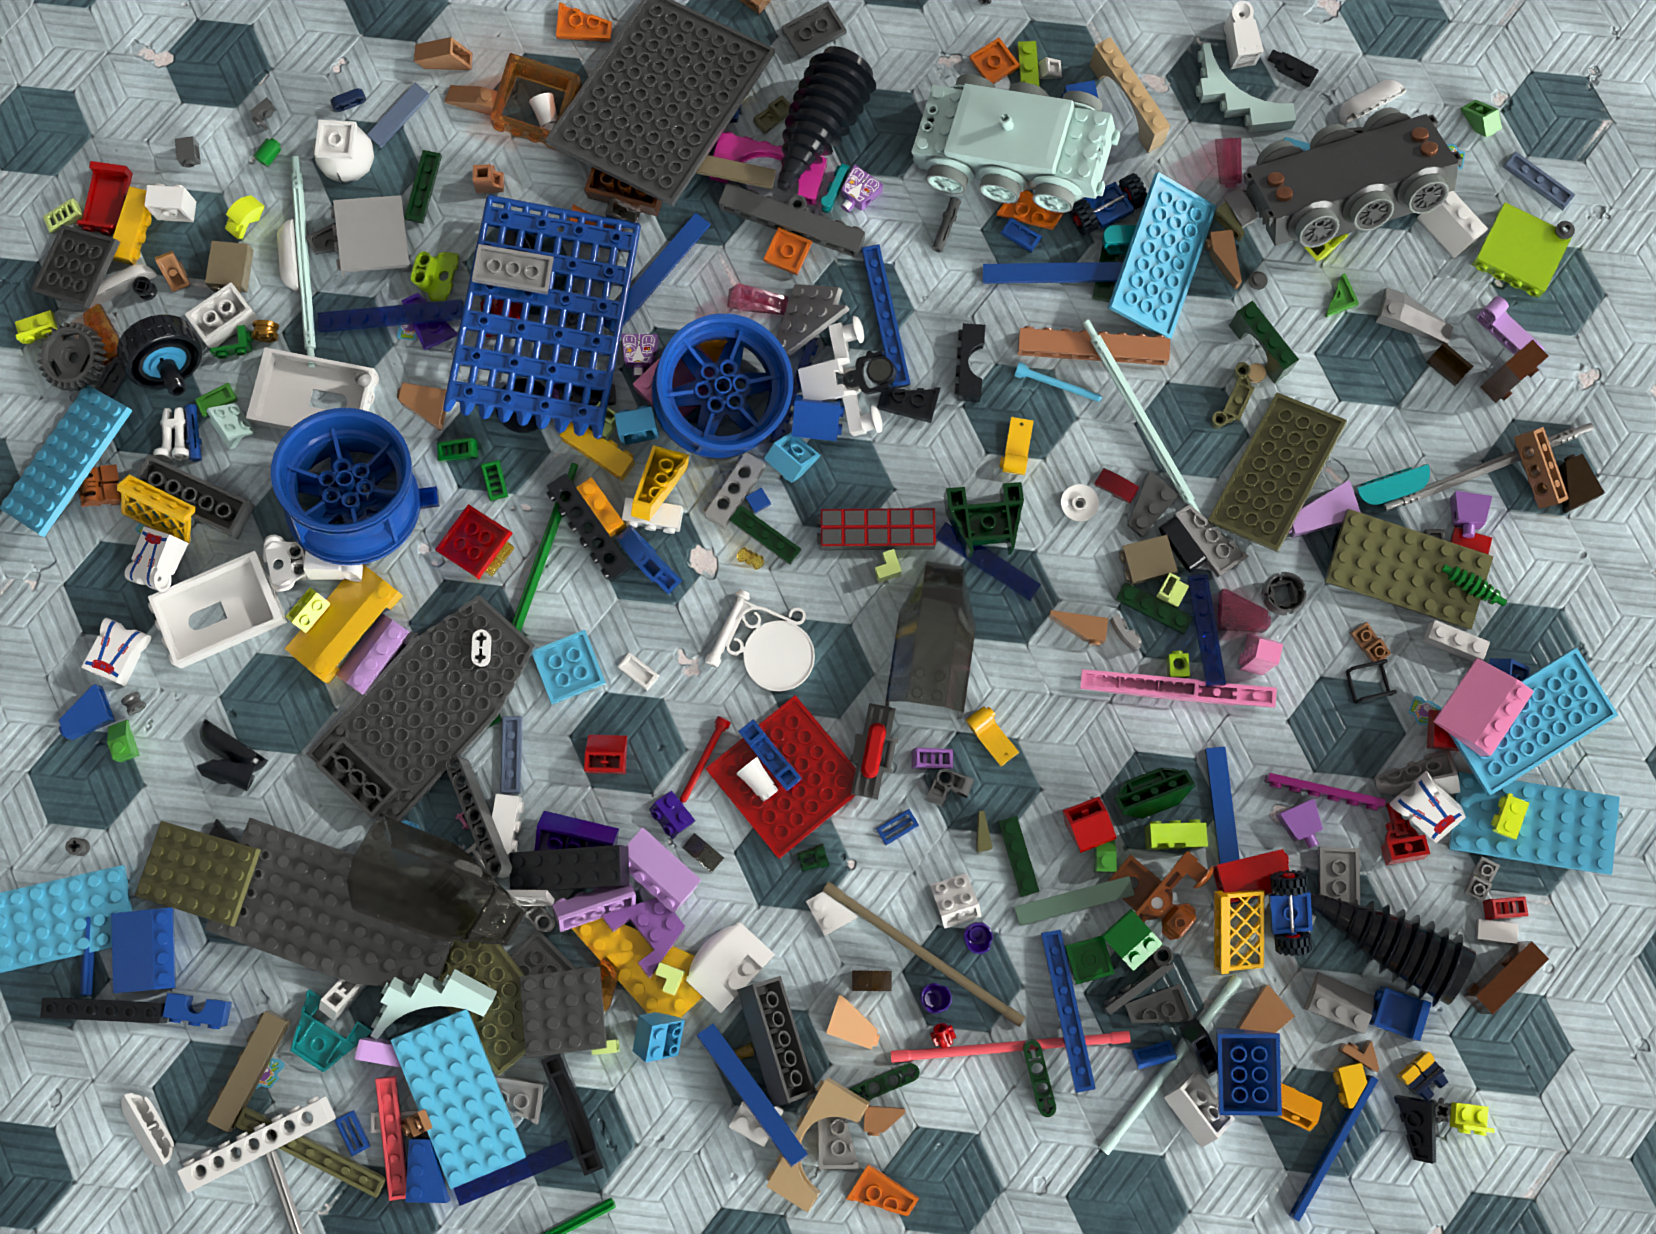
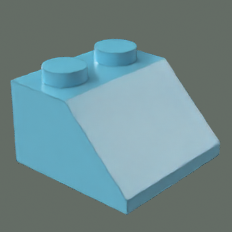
(791, 457)

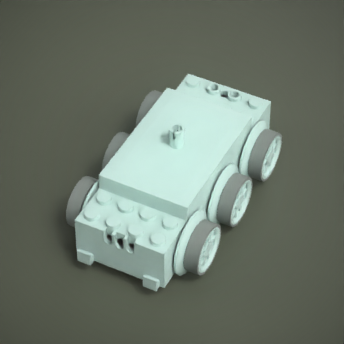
(1015, 142)

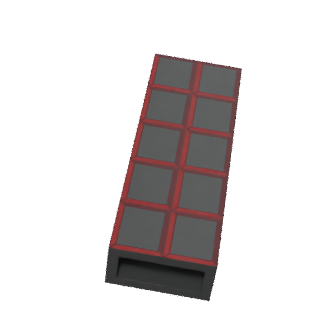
(877, 529)

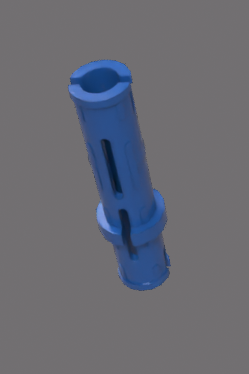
(193, 433)

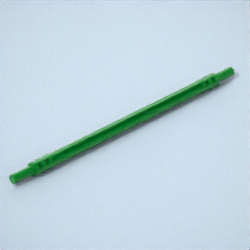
(540, 559)

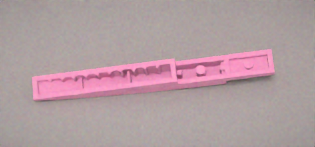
(1177, 689)

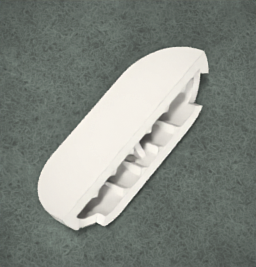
(1370, 100)
(288, 255)
(121, 282)
(148, 1128)

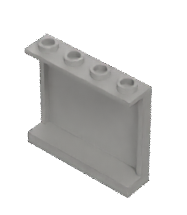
(370, 234)

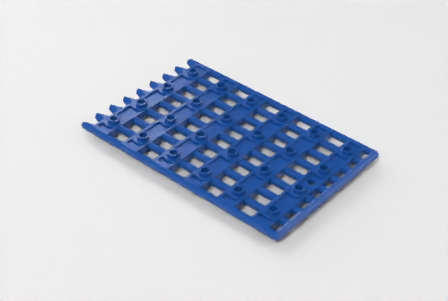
(540, 333)

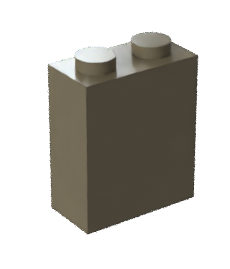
(228, 264)
(1147, 560)

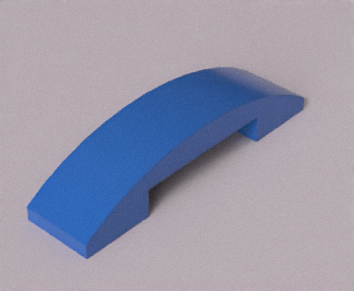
(769, 755)

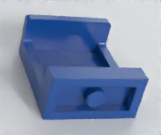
(817, 419)
(1399, 1013)

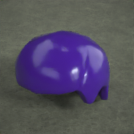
(978, 937)
(935, 998)

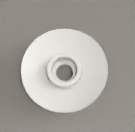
(1082, 494)

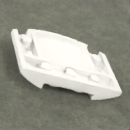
(727, 964)

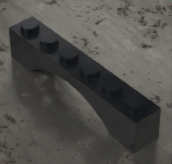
(574, 1112)

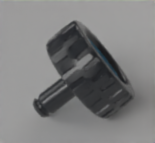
(160, 353)

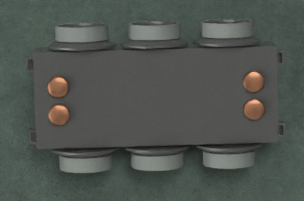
(1352, 178)

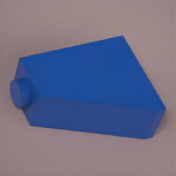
(87, 714)

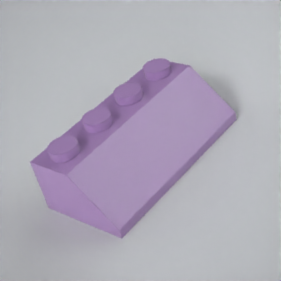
(373, 653)
(660, 871)
(592, 905)

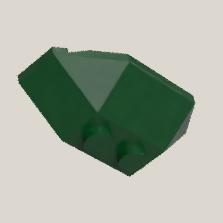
(1154, 792)

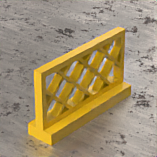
(160, 502)
(1223, 935)

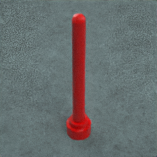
(720, 726)

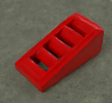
(1493, 911)

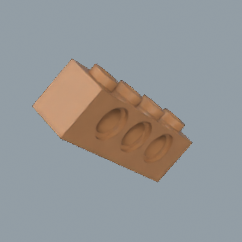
(1543, 458)

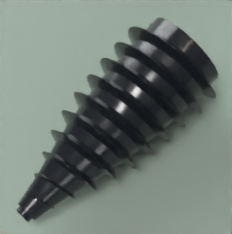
(823, 110)
(1402, 946)

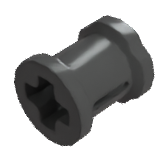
(73, 842)

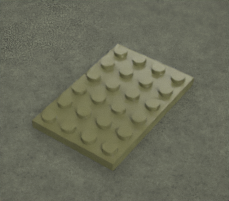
(197, 873)

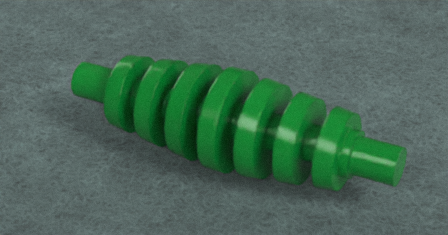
(1474, 585)

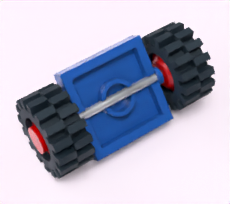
(1111, 207)
(1291, 912)

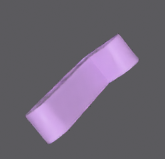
(1502, 326)

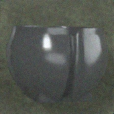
(1295, 590)

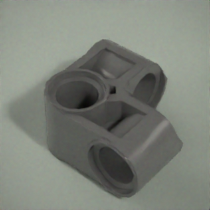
(958, 784)

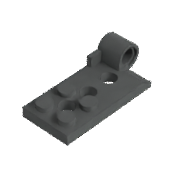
(1155, 970)

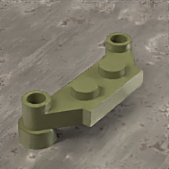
(1237, 400)

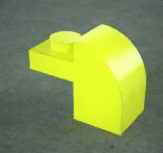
(241, 214)
(1322, 251)

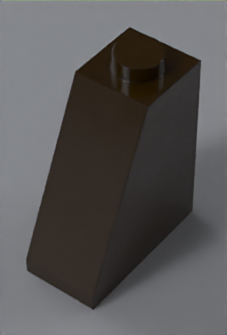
(1579, 482)
(871, 980)

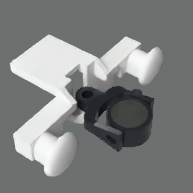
(820, 381)

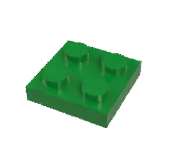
(1089, 959)

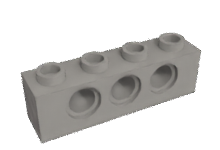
(743, 463)

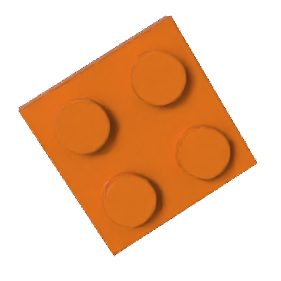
(994, 61)
(787, 251)

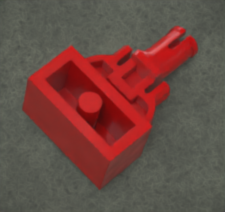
(1402, 841)

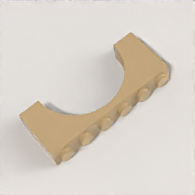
(1110, 62)
(831, 1101)

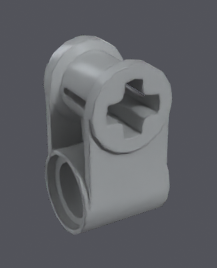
(536, 914)

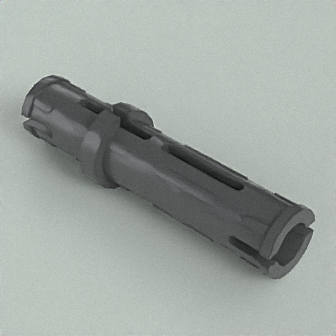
(949, 216)

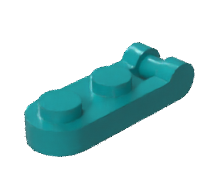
(834, 188)

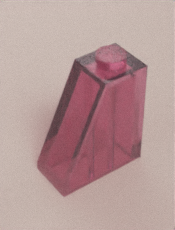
(1229, 161)
(1241, 614)

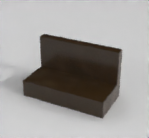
(1449, 364)

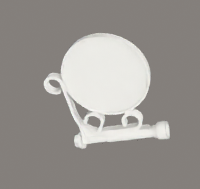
(776, 653)

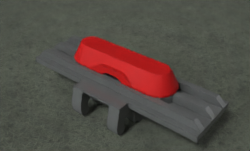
(869, 751)

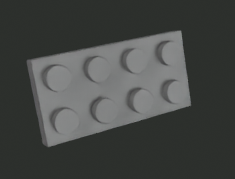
(512, 269)

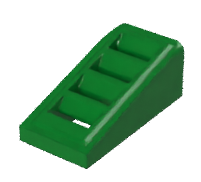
(469, 445)
(485, 466)

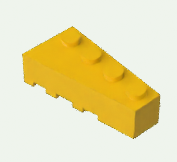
(658, 479)

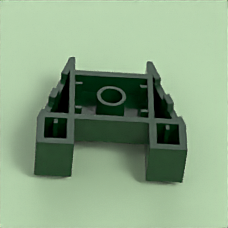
(985, 521)

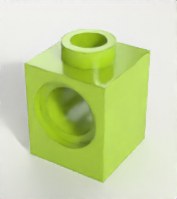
(1184, 659)

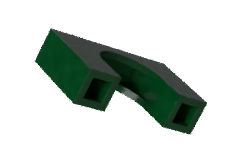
(1279, 355)

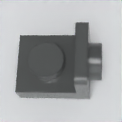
(261, 112)

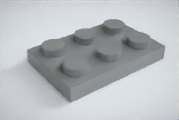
(1339, 873)

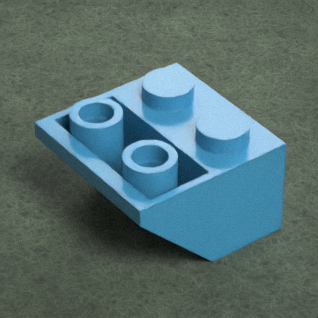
(657, 1036)

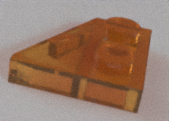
(609, 979)

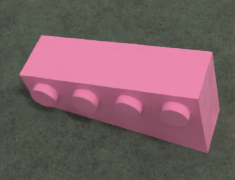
(1259, 654)

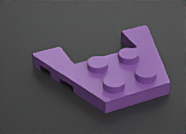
(655, 924)

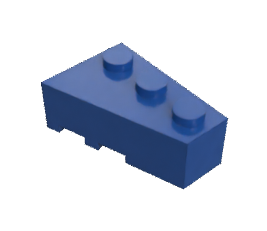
(424, 1174)

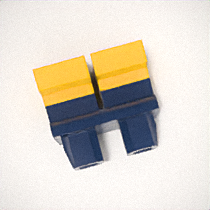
(1421, 1074)

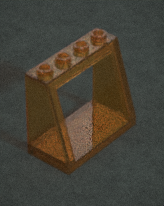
(538, 73)

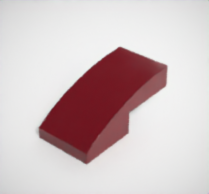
(1117, 485)

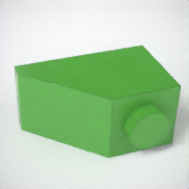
(1482, 117)
(122, 742)
(1105, 858)

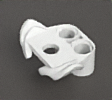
(278, 549)

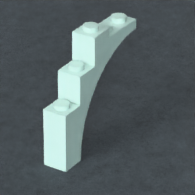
(1258, 114)
(454, 991)

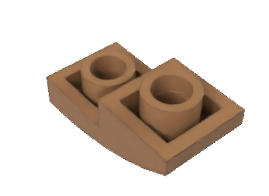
(1369, 643)
(416, 1124)

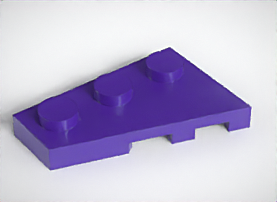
(430, 333)

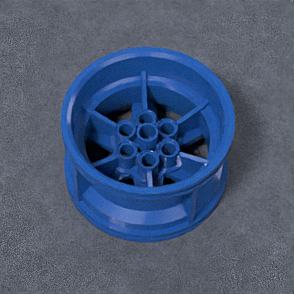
(738, 333)
(334, 435)

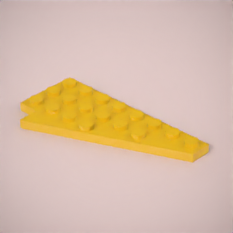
(628, 947)

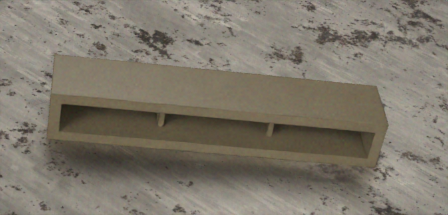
(248, 1071)

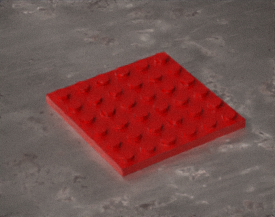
(821, 792)

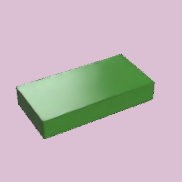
(220, 396)

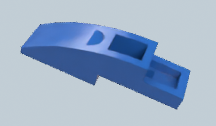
(647, 560)

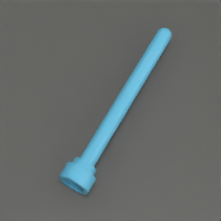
(1023, 371)

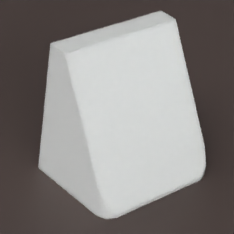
(1050, 68)

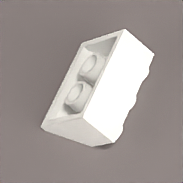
(1453, 225)
(220, 315)
(1198, 1108)

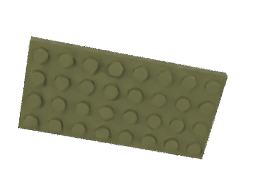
(1277, 471)
(1405, 568)
(502, 1025)

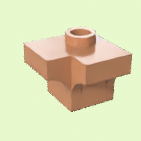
(487, 179)

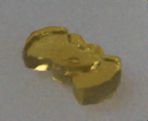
(750, 558)

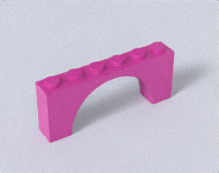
(745, 148)

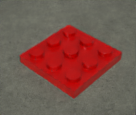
(473, 541)

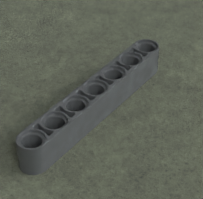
(485, 821)

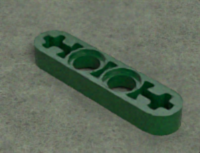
(1037, 1078)
(881, 1080)

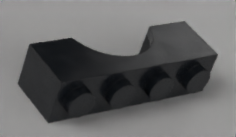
(972, 339)

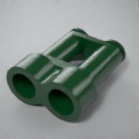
(820, 855)

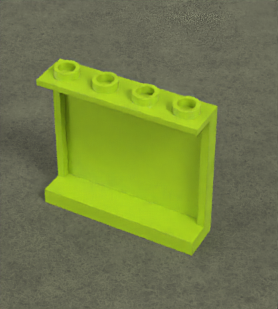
(1521, 250)

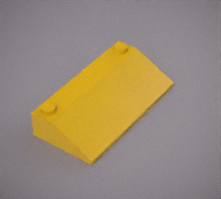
(343, 623)

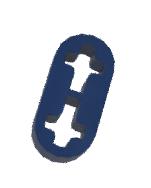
(348, 100)

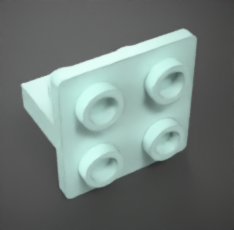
(230, 423)

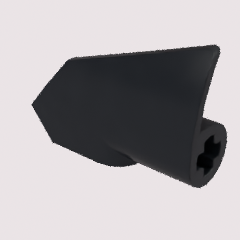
(226, 771)

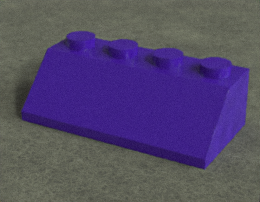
(566, 832)

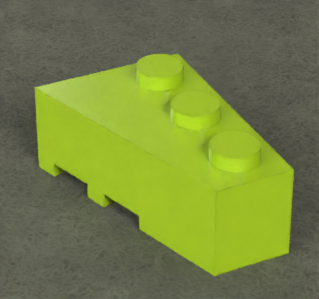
(1175, 835)

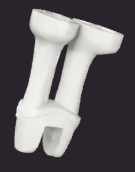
(168, 423)

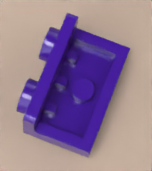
(671, 815)

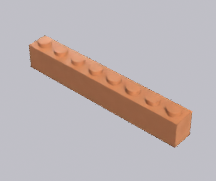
(1077, 345)

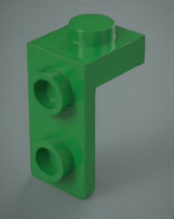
(240, 349)

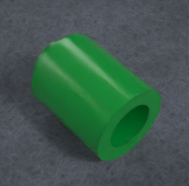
(267, 152)

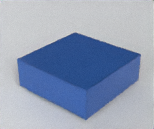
(758, 500)

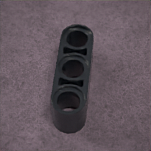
(1182, 544)

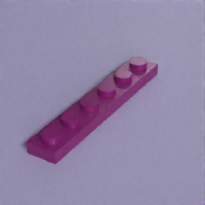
(1332, 793)

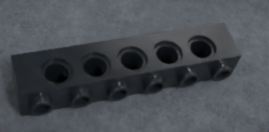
(564, 485)
(103, 1010)

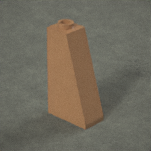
(1265, 1012)

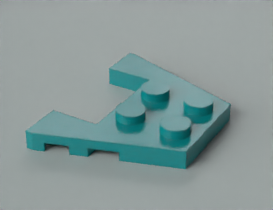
(320, 1043)

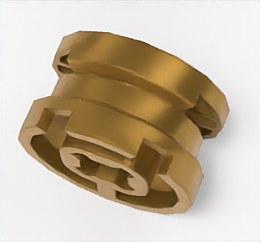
(265, 331)

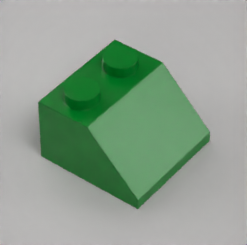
(1132, 939)

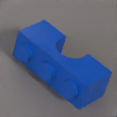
(179, 1008)

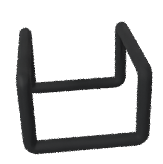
(1381, 663)

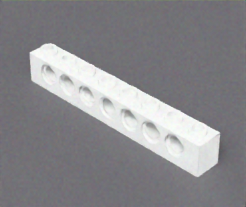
(193, 1177)

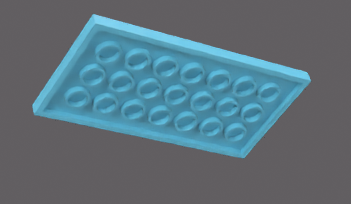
(1162, 256)
(65, 460)
(1559, 713)
(1558, 830)
(49, 918)
(461, 1097)

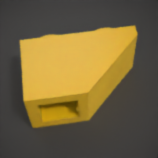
(1351, 1083)

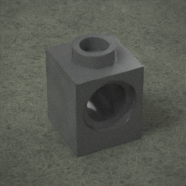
(187, 151)

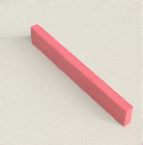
(392, 1136)

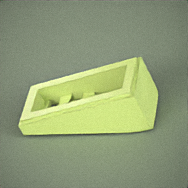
(72, 218)

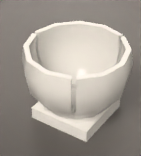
(342, 150)

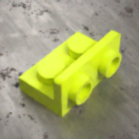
(35, 327)
(307, 610)
(1510, 816)
(1469, 1117)

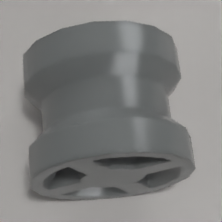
(133, 703)

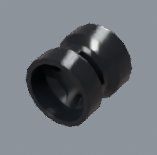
(148, 289)

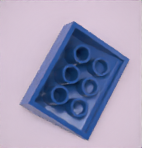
(143, 950)
(1248, 1072)

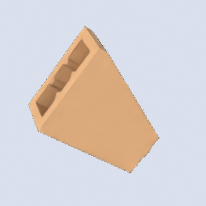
(852, 1025)

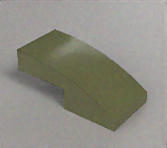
(773, 115)

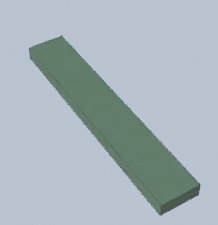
(1074, 900)

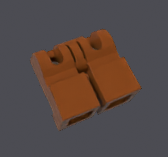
(100, 487)

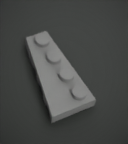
(1219, 551)
(835, 1144)

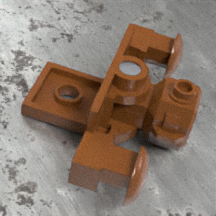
(1154, 896)

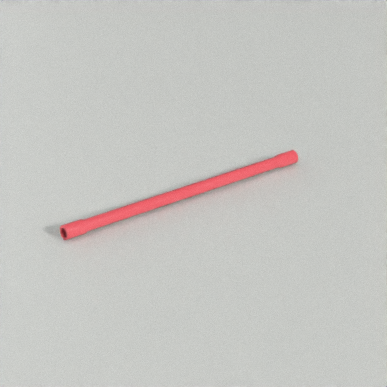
(908, 1055)

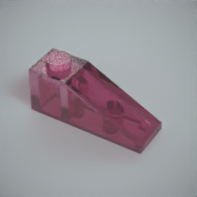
(756, 300)

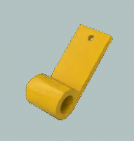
(1017, 446)
(991, 736)

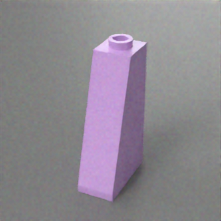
(1325, 511)
(377, 1051)

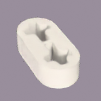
(476, 647)

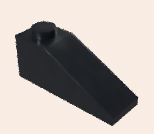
(1200, 1046)

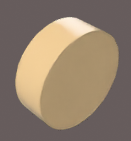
(1257, 373)

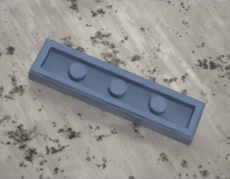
(398, 115)
(1539, 180)
(511, 755)

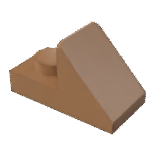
(172, 271)
(1365, 1056)

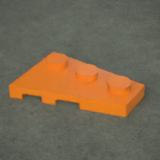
(576, 25)

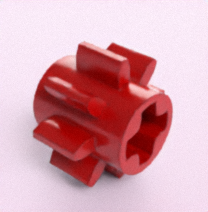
(943, 1035)

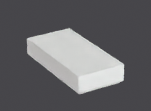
(638, 671)
(1497, 931)

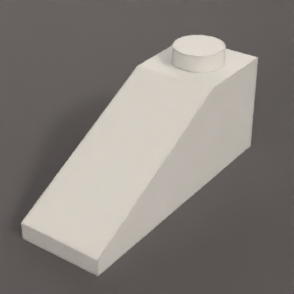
(339, 998)

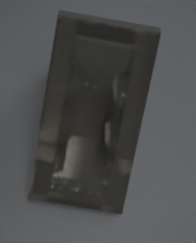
(619, 210)
(703, 852)

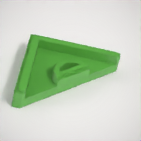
(1343, 297)

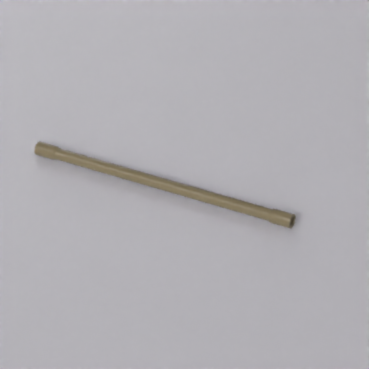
(1008, 1012)

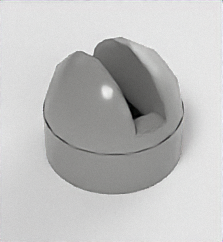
(363, 378)

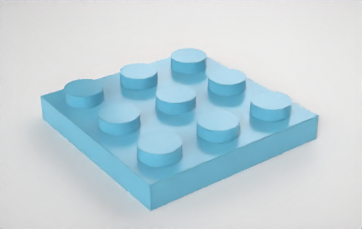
(568, 667)

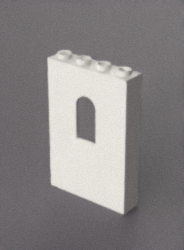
(287, 384)
(246, 599)

